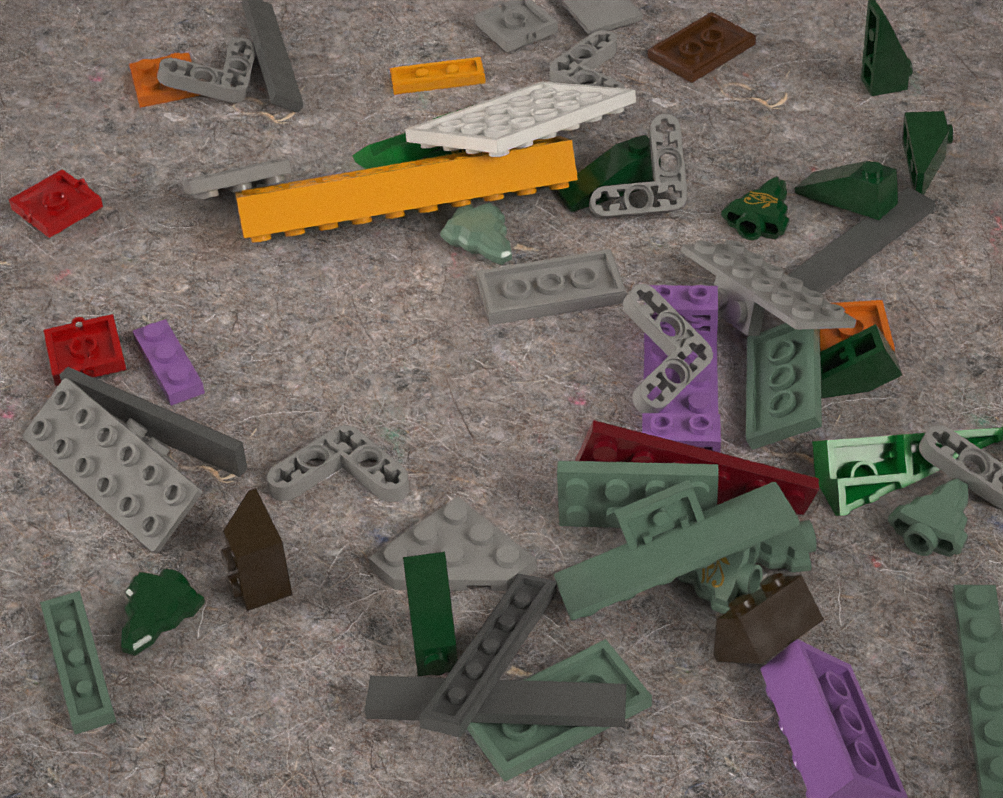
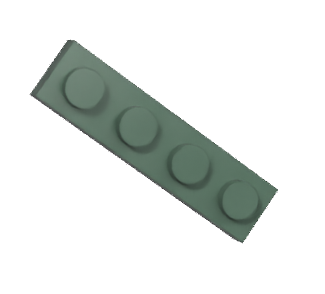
(77, 663)

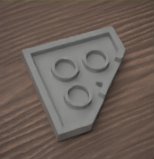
(472, 545)

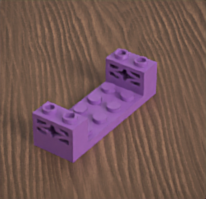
(693, 413)

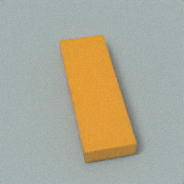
(437, 75)

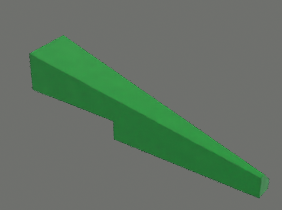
(867, 468)

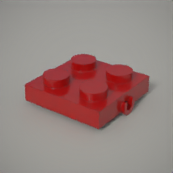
(56, 203)
(88, 348)

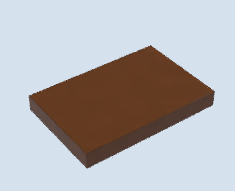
(701, 47)

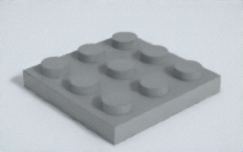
(237, 179)

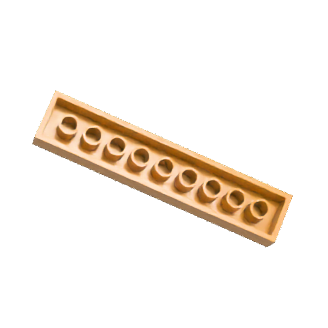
(402, 187)

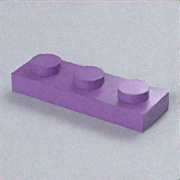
(168, 362)

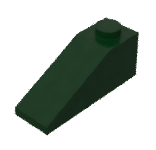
(883, 61)
(925, 145)
(621, 164)
(856, 187)
(858, 364)
(430, 613)

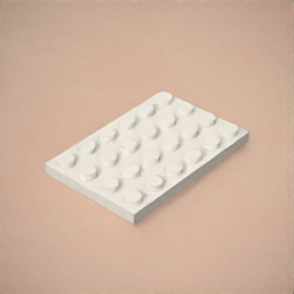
(520, 117)

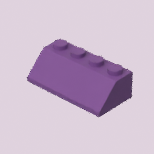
(829, 726)

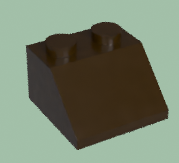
(255, 555)
(766, 620)

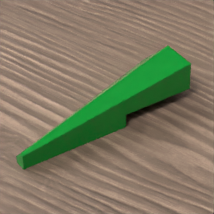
(391, 151)

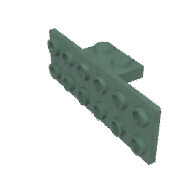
(669, 538)

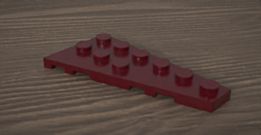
(735, 475)

